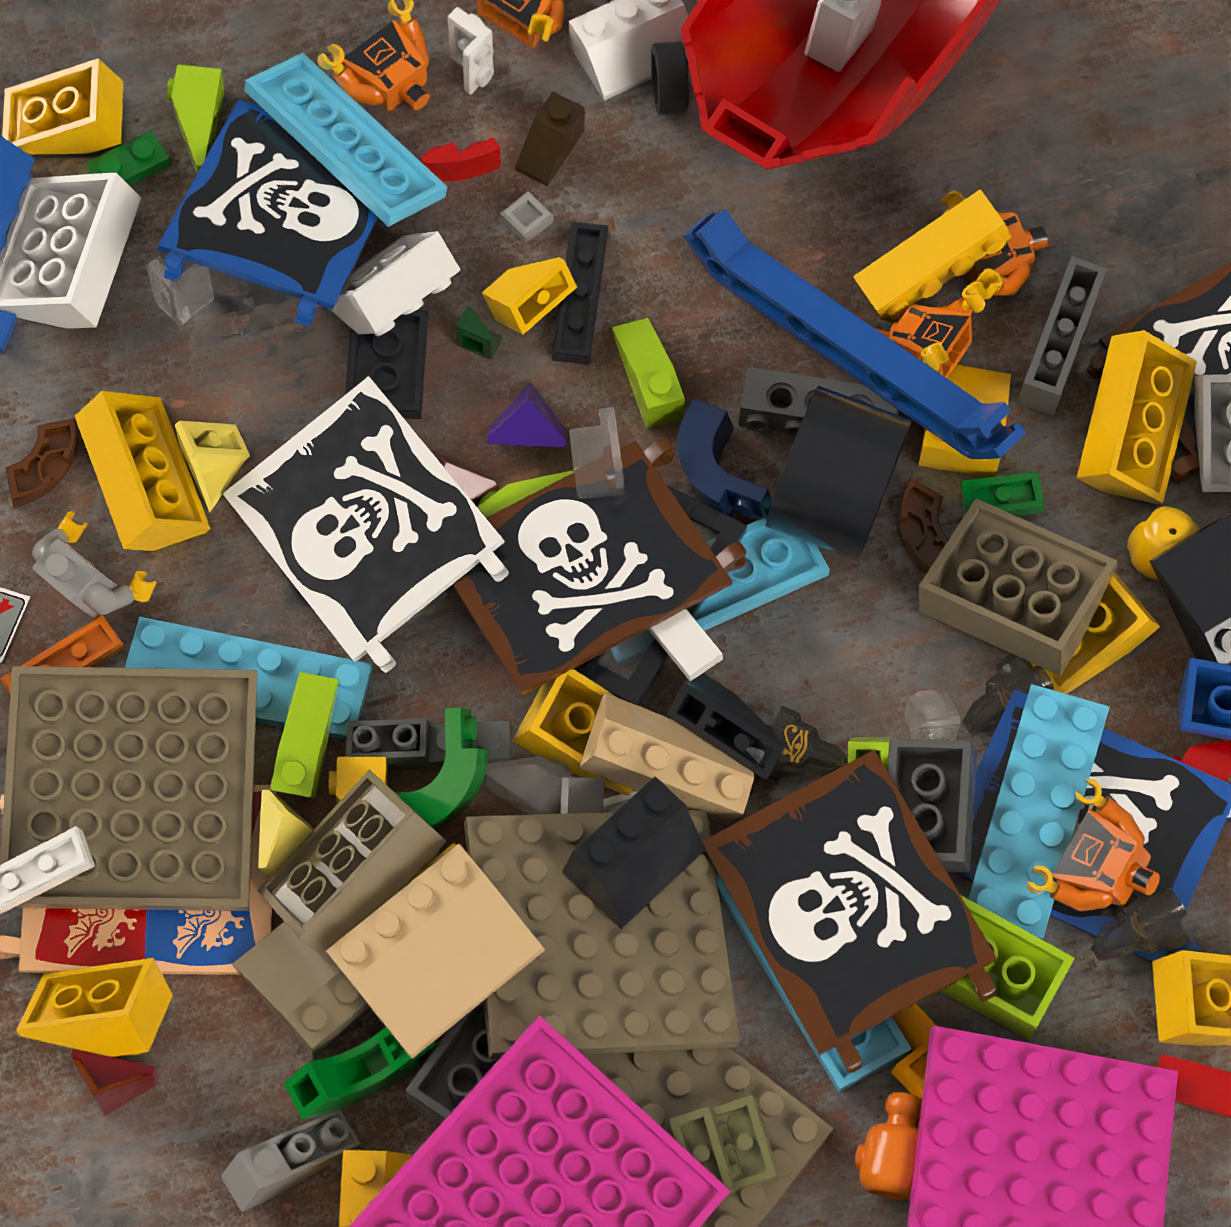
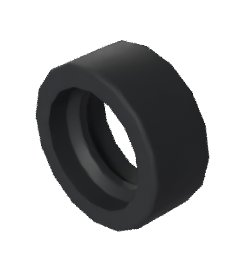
(669, 77)

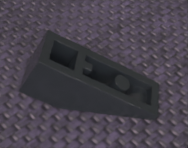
(727, 724)

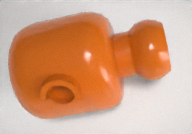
(890, 1149)

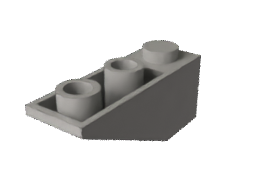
(287, 1159)

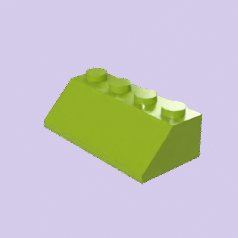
(1023, 975)

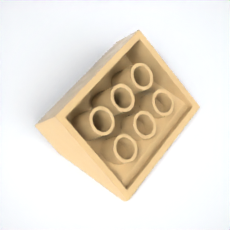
(435, 950)

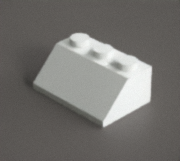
(618, 38)
(395, 282)

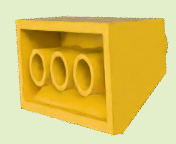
(1137, 417)
(141, 470)

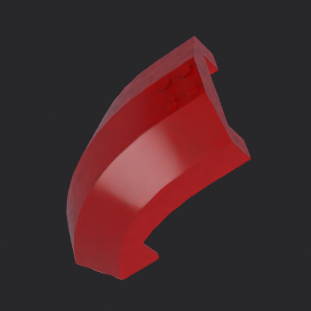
(787, 108)

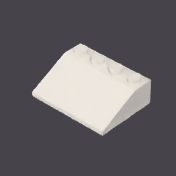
(66, 248)

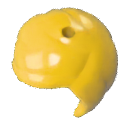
(1153, 537)

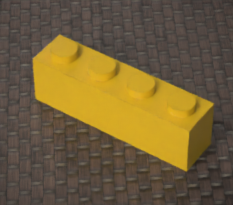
(933, 256)

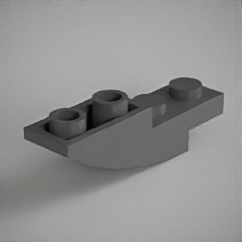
(421, 745)

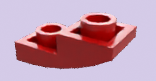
(452, 165)
(1200, 1085)

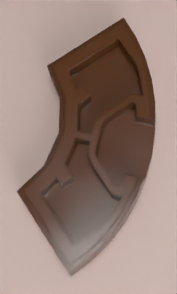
(46, 462)
(920, 524)

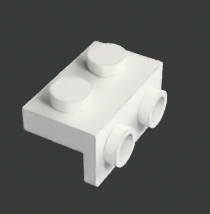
(471, 47)

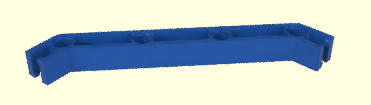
(850, 342)

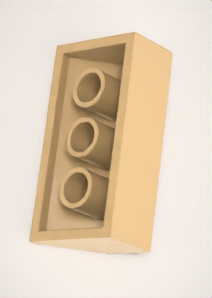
(638, 744)

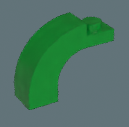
(460, 774)
(350, 1076)

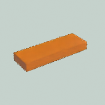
(84, 648)

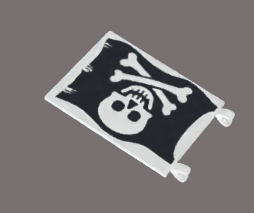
(364, 521)

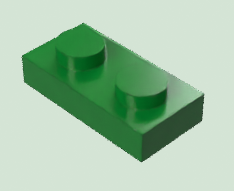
(132, 160)
(1011, 493)

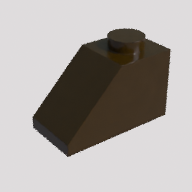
(551, 138)

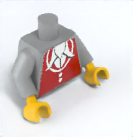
(79, 578)

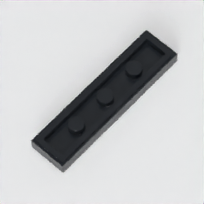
(579, 309)

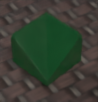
(475, 336)

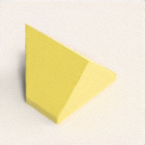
(213, 456)
(280, 832)

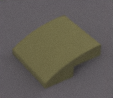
(729, 1142)

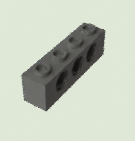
(1062, 336)
(768, 386)

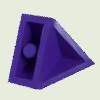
(528, 423)

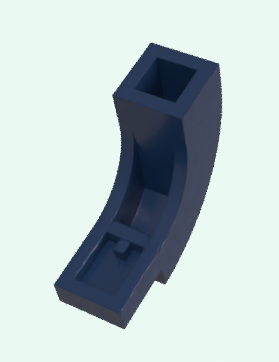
(700, 446)

